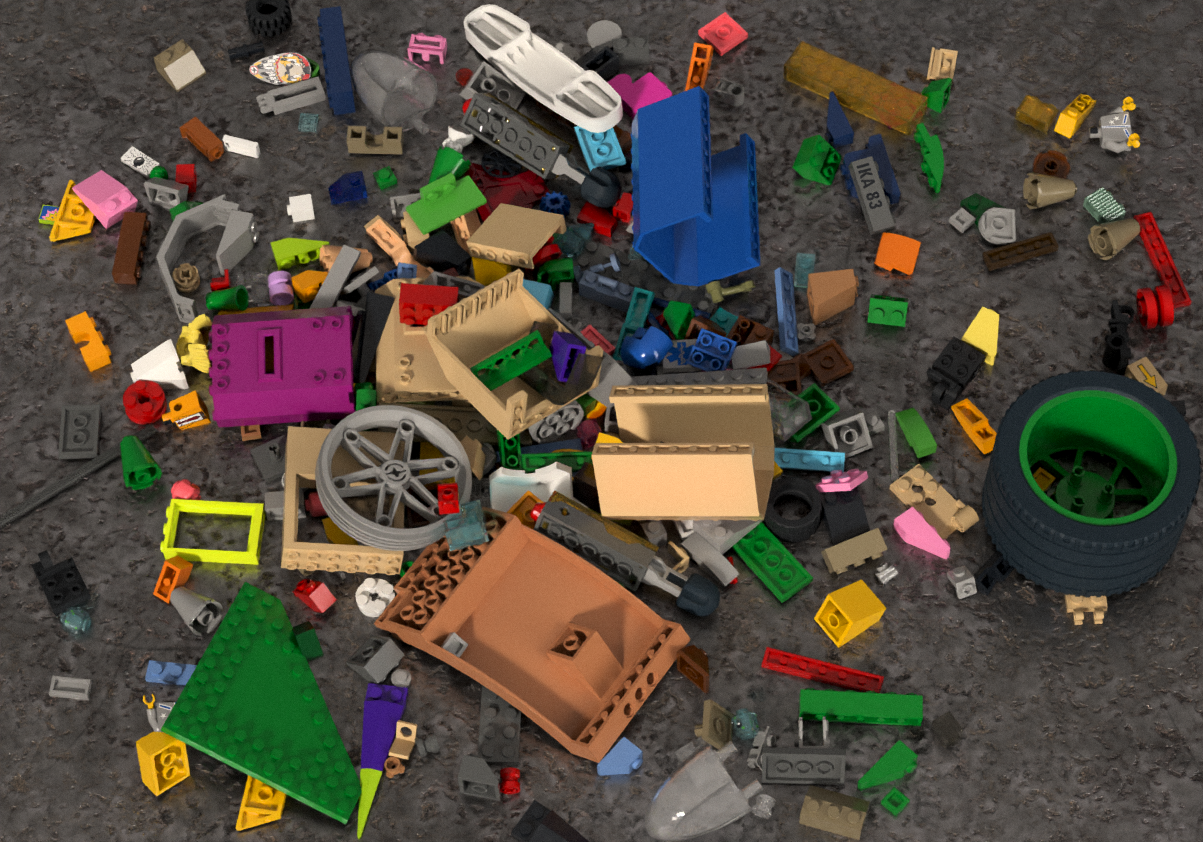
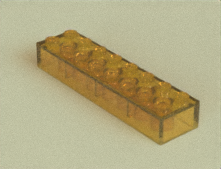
(855, 87)

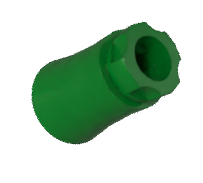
(228, 299)

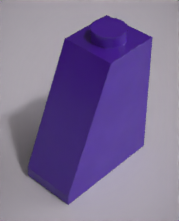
(564, 353)

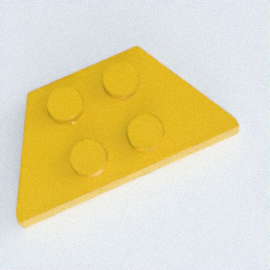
(72, 218)
(259, 804)

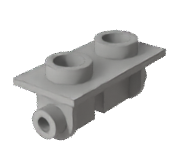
(764, 738)

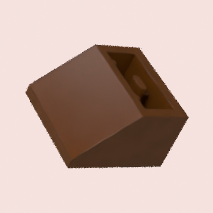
(748, 331)

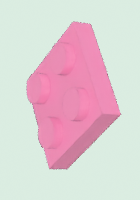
(841, 480)

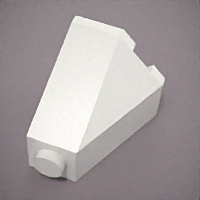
(161, 367)

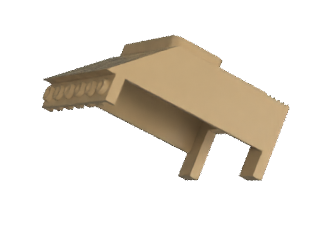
(480, 329)

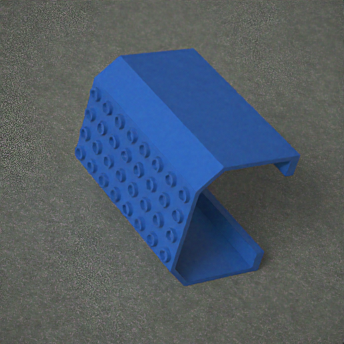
(692, 207)

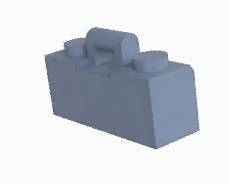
(606, 290)

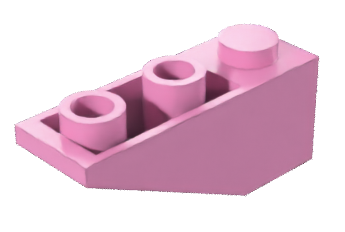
(917, 532)

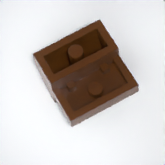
(787, 375)

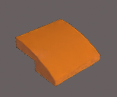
(897, 253)

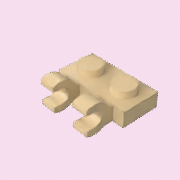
(1082, 604)

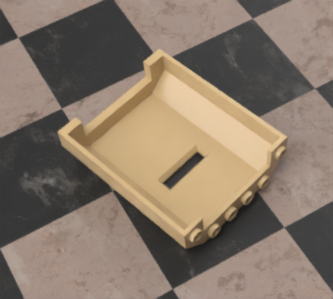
(405, 359)

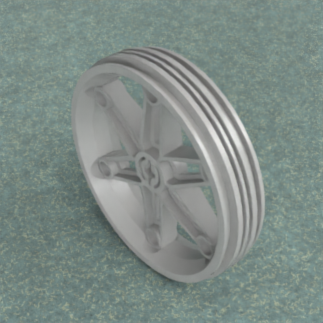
(392, 476)

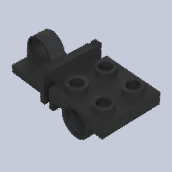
(1116, 350)
(953, 371)
(60, 582)

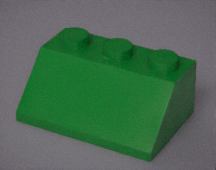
(821, 410)

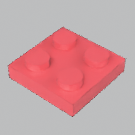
(723, 34)

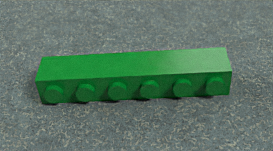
(861, 707)

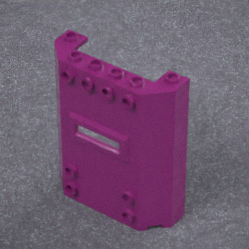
(310, 366)

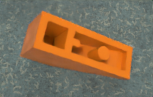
(699, 66)

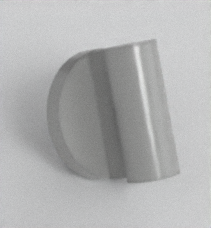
(885, 572)

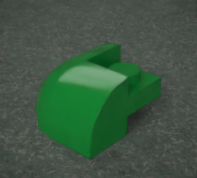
(556, 271)

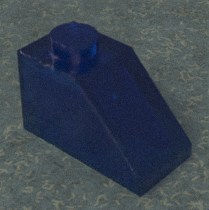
(348, 188)

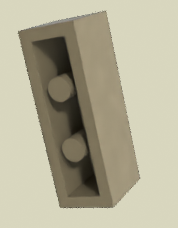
(854, 551)

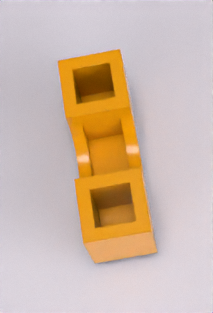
(83, 329)

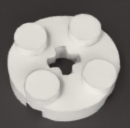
(372, 587)

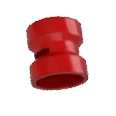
(510, 780)

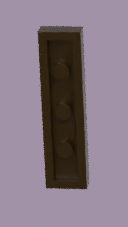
(1020, 251)

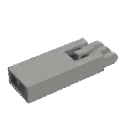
(297, 94)

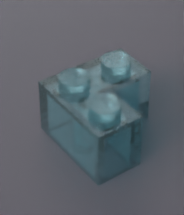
(467, 529)

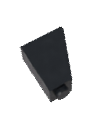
(442, 253)

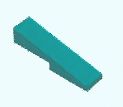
(635, 318)

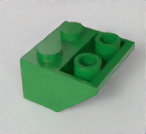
(817, 160)

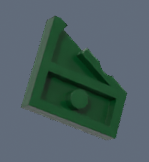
(977, 205)

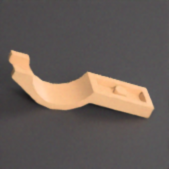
(395, 247)

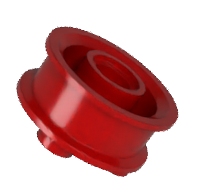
(154, 400)

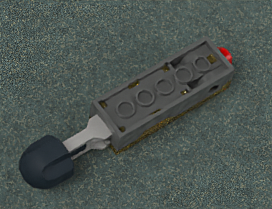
(535, 147)
(620, 553)

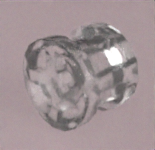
(763, 806)

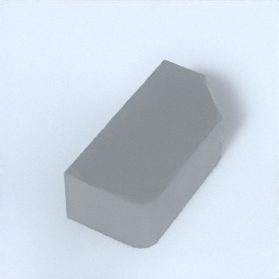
(565, 308)

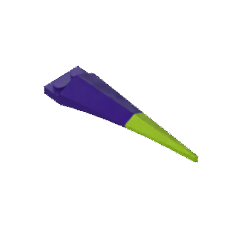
(382, 710)

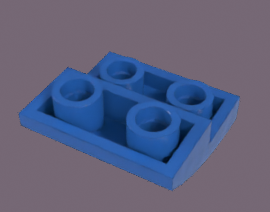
(711, 351)

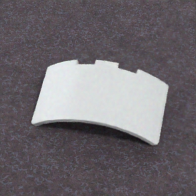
(510, 485)

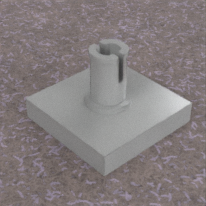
(359, 282)

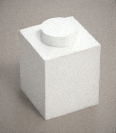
(301, 208)

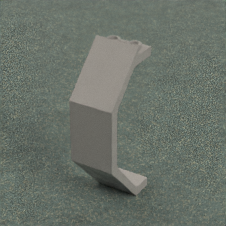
(184, 227)

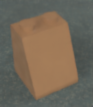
(831, 293)

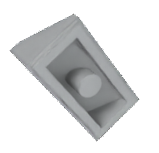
(751, 355)

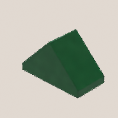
(307, 640)

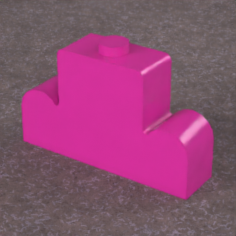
(640, 93)

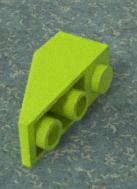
(295, 251)

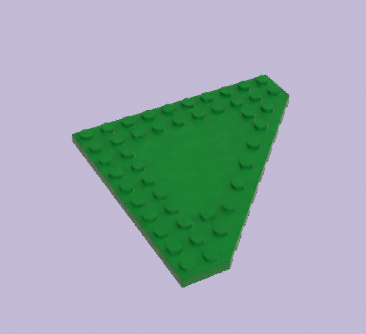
(263, 711)

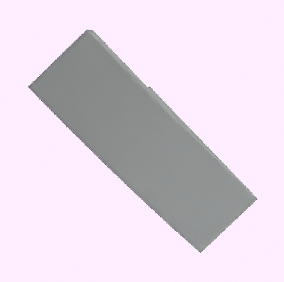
(709, 559)

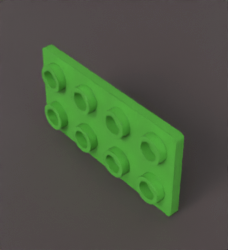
(444, 202)

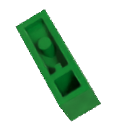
(891, 766)

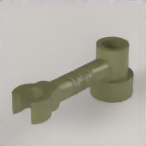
(717, 292)

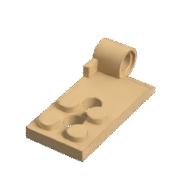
(946, 514)

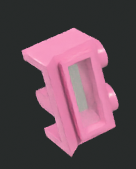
(427, 45)

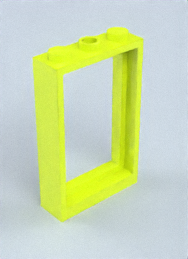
(253, 551)

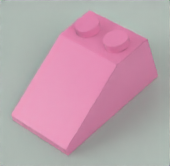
(106, 198)

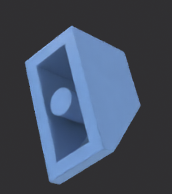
(621, 759)

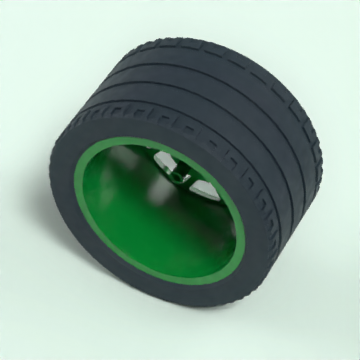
(1071, 536)

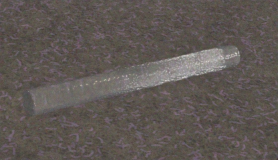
(893, 445)

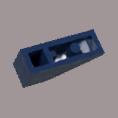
(838, 128)

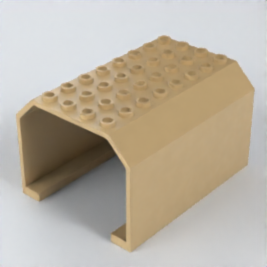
(711, 460)

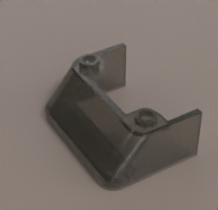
(543, 376)

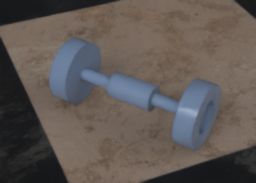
(599, 267)

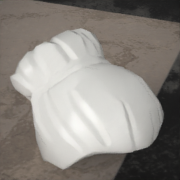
(458, 138)

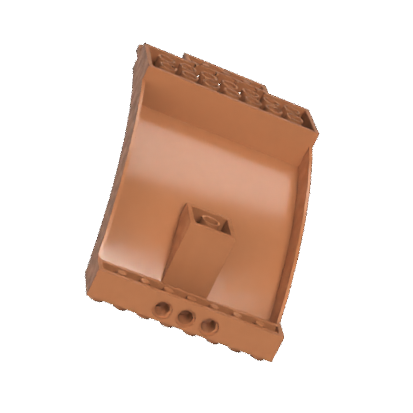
(538, 631)

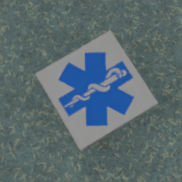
(677, 357)

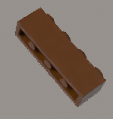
(131, 248)

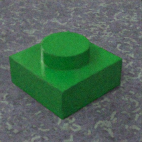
(385, 178)

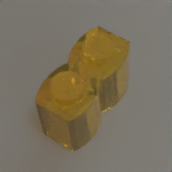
(1036, 113)

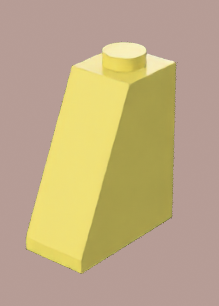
(984, 334)

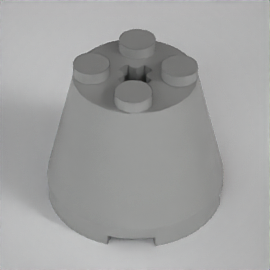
(553, 426)

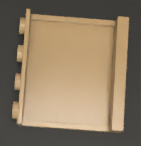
(514, 235)

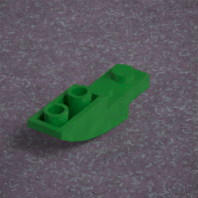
(932, 156)
(509, 451)

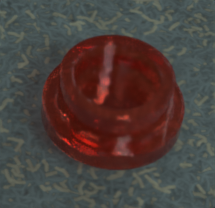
(463, 75)

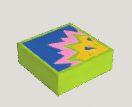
(48, 214)

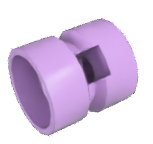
(280, 288)

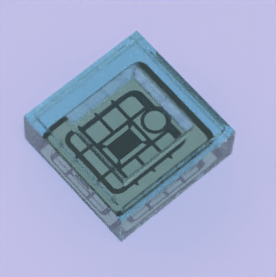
(308, 122)

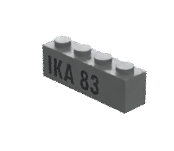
(871, 195)

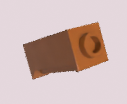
(202, 139)

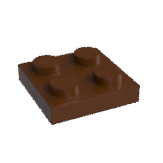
(828, 362)

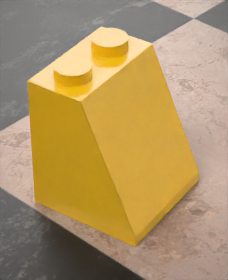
(849, 612)

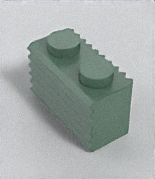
(1103, 206)

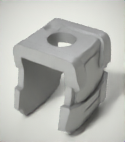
(798, 738)

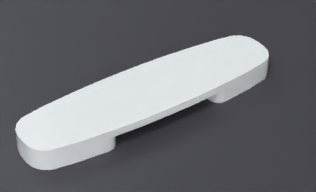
(542, 69)

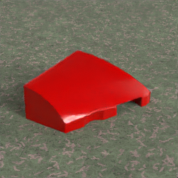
(603, 221)

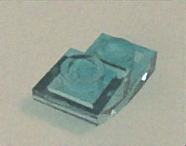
(804, 266)

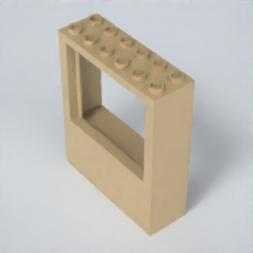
(300, 463)

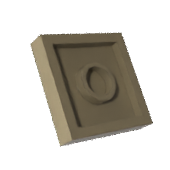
(716, 725)

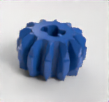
(555, 203)

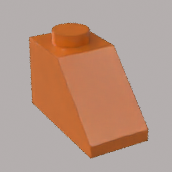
(173, 575)

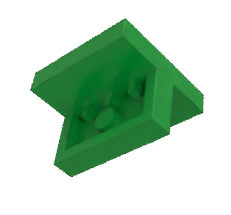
(887, 310)

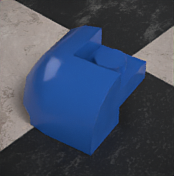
(645, 347)

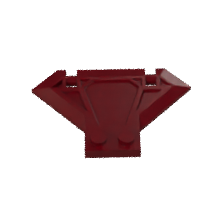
(519, 190)

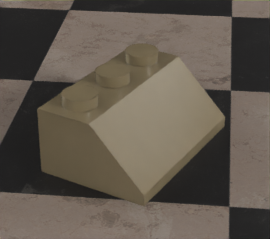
(834, 812)

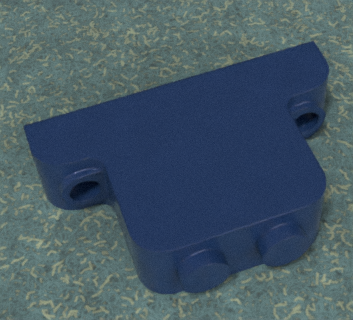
(878, 151)

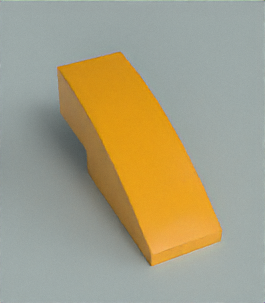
(975, 425)

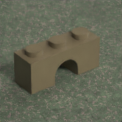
(363, 142)

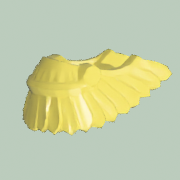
(193, 344)

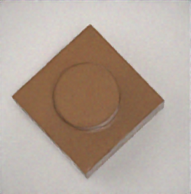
(250, 432)

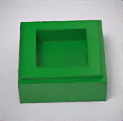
(895, 801)

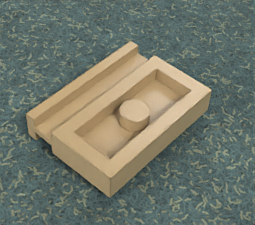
(942, 64)

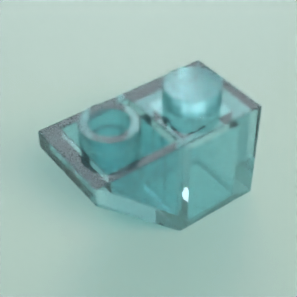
(573, 239)

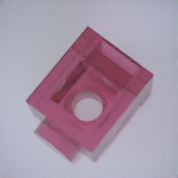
(586, 430)

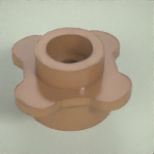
(393, 761)

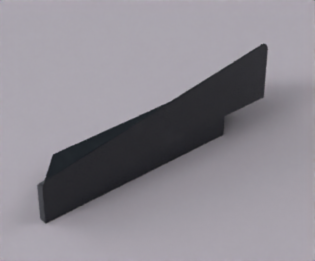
(368, 332)

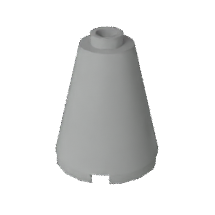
(196, 610)

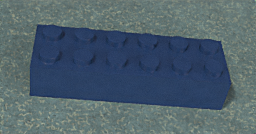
(336, 60)

